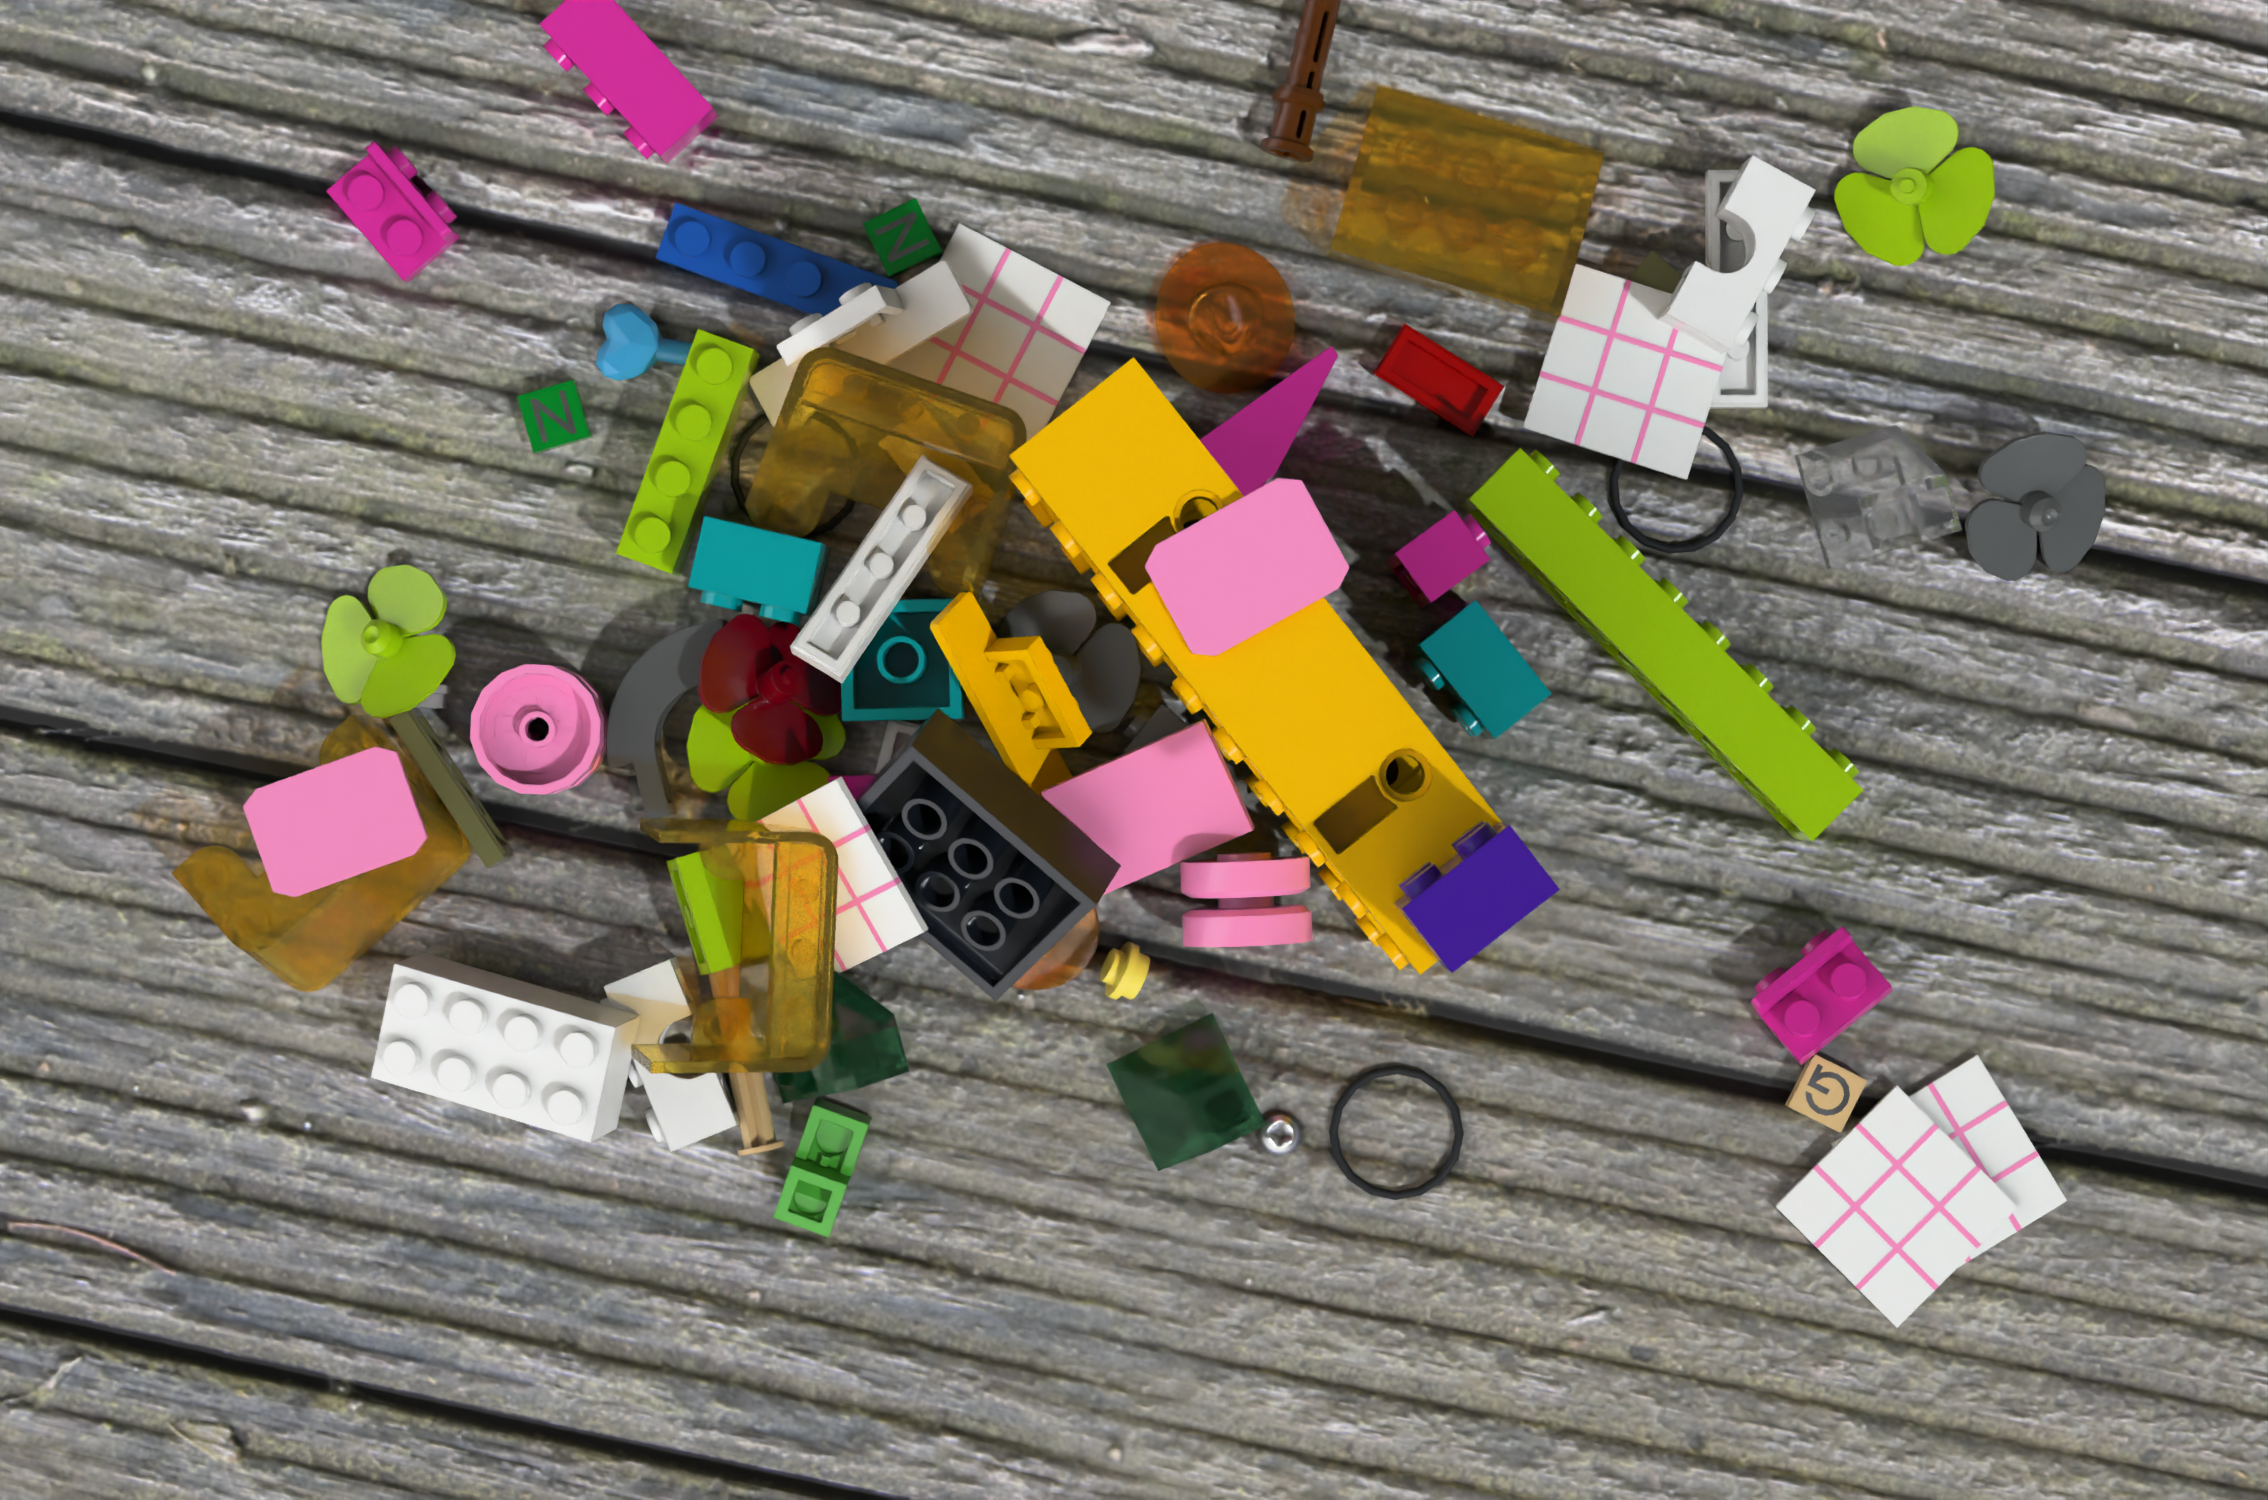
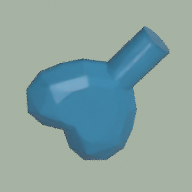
(635, 344)

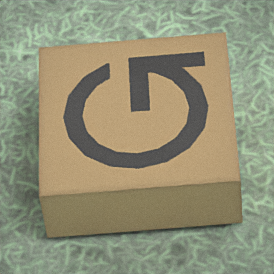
(1826, 1092)

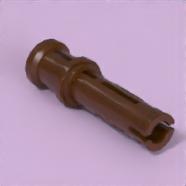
(1299, 97)

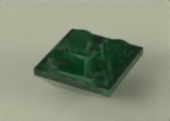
(861, 1050)
(1186, 1093)

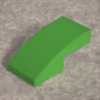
(822, 1167)

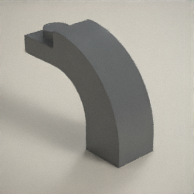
(642, 706)

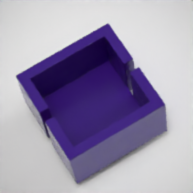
(1474, 893)

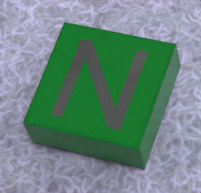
(902, 238)
(554, 416)

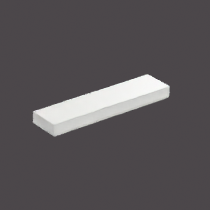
(1745, 369)
(881, 569)

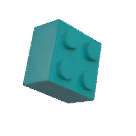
(758, 567)
(903, 670)
(1479, 672)

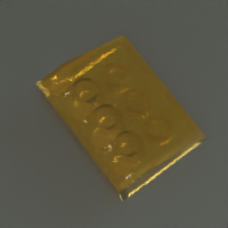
(1467, 205)

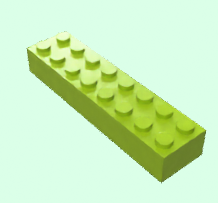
(1662, 646)

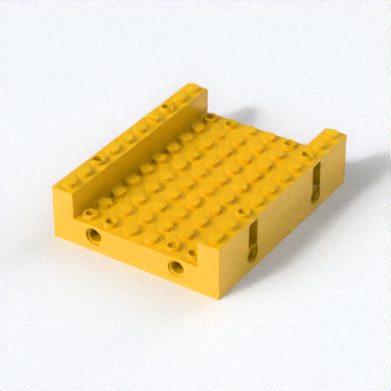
(1289, 701)

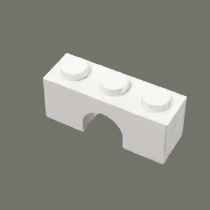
(1767, 212)
(682, 1103)

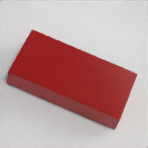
(1438, 380)

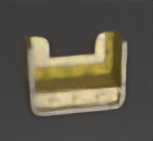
(860, 433)
(326, 931)

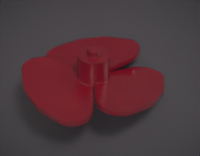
(757, 667)

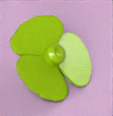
(1915, 206)
(384, 658)
(756, 785)

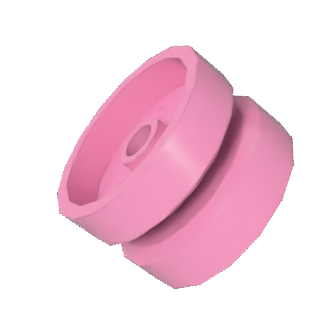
(513, 752)
(1246, 900)

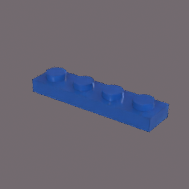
(759, 262)

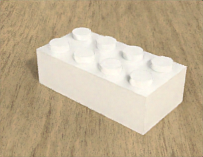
(505, 1046)

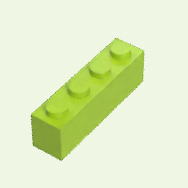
(688, 452)

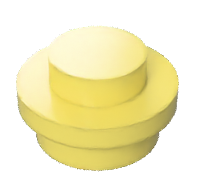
(1124, 971)

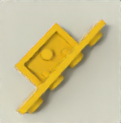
(1013, 692)

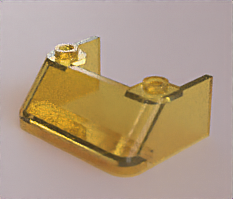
(785, 950)

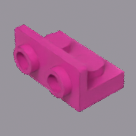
(394, 212)
(1819, 993)

